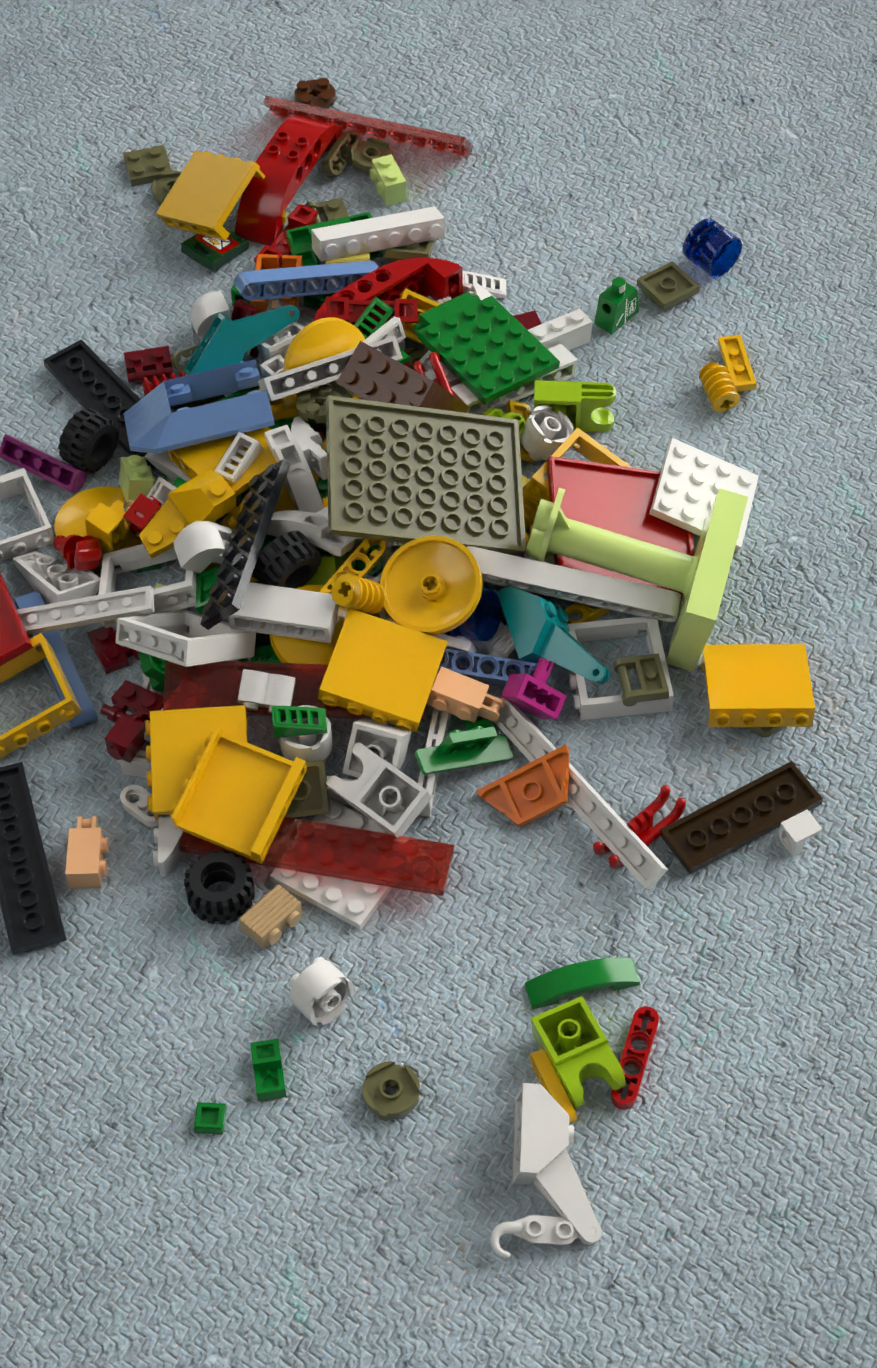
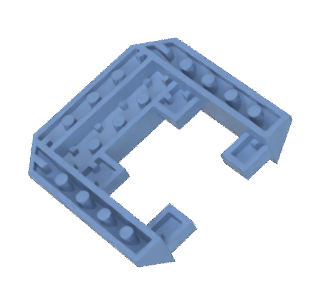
(156, 429)

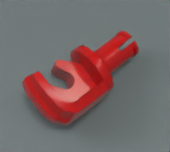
(79, 552)

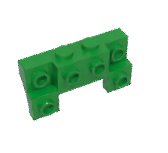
(300, 239)

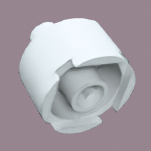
(545, 432)
(307, 747)
(320, 992)

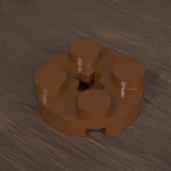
(322, 88)

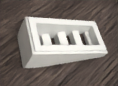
(484, 280)
(240, 441)

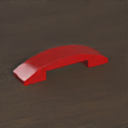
(299, 217)
(352, 309)

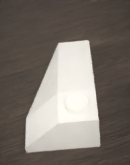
(55, 580)

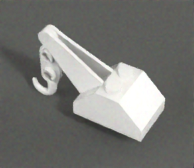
(542, 1159)

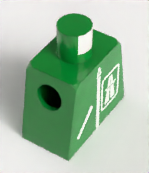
(616, 305)

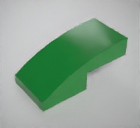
(268, 1069)

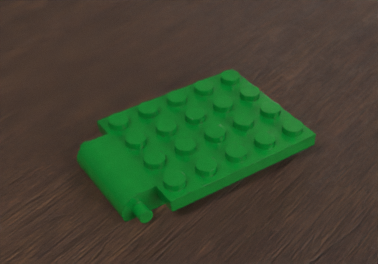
(484, 345)

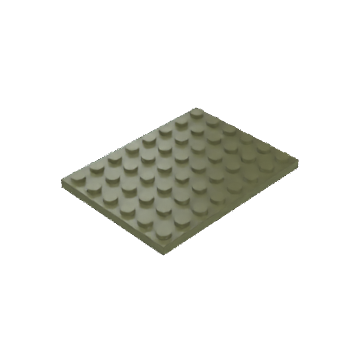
(423, 474)

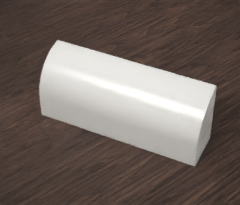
(287, 613)

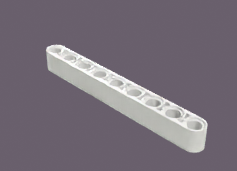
(577, 585)

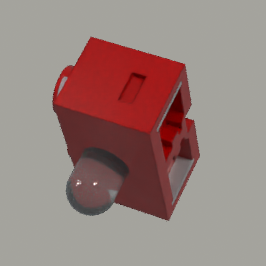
(140, 512)

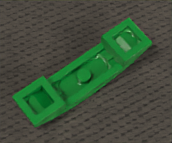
(581, 978)

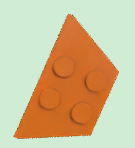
(532, 788)

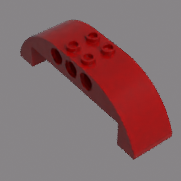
(285, 165)
(429, 275)

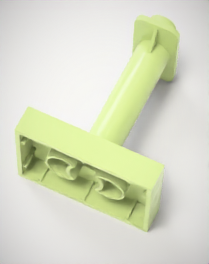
(697, 576)

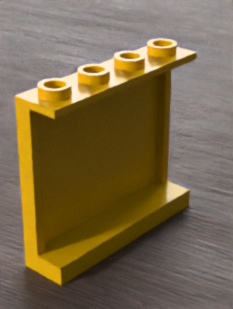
(207, 193)
(207, 455)
(382, 670)
(758, 685)
(176, 743)
(237, 795)

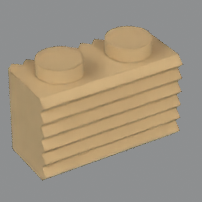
(271, 916)

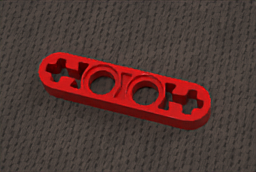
(635, 1057)

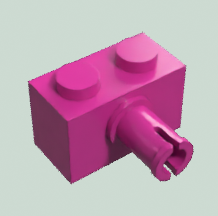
(533, 693)

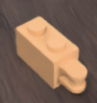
(463, 697)
(86, 854)

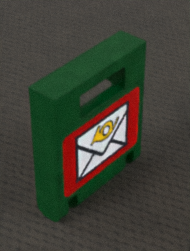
(219, 250)

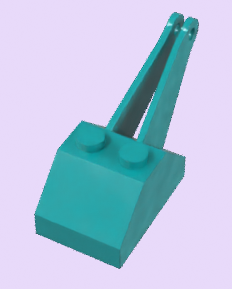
(229, 340)
(543, 632)

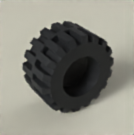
(88, 440)
(287, 561)
(219, 868)

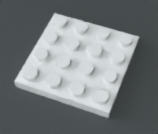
(691, 483)
(343, 898)

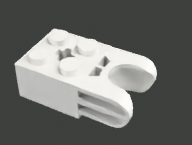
(378, 784)

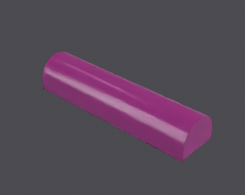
(42, 464)

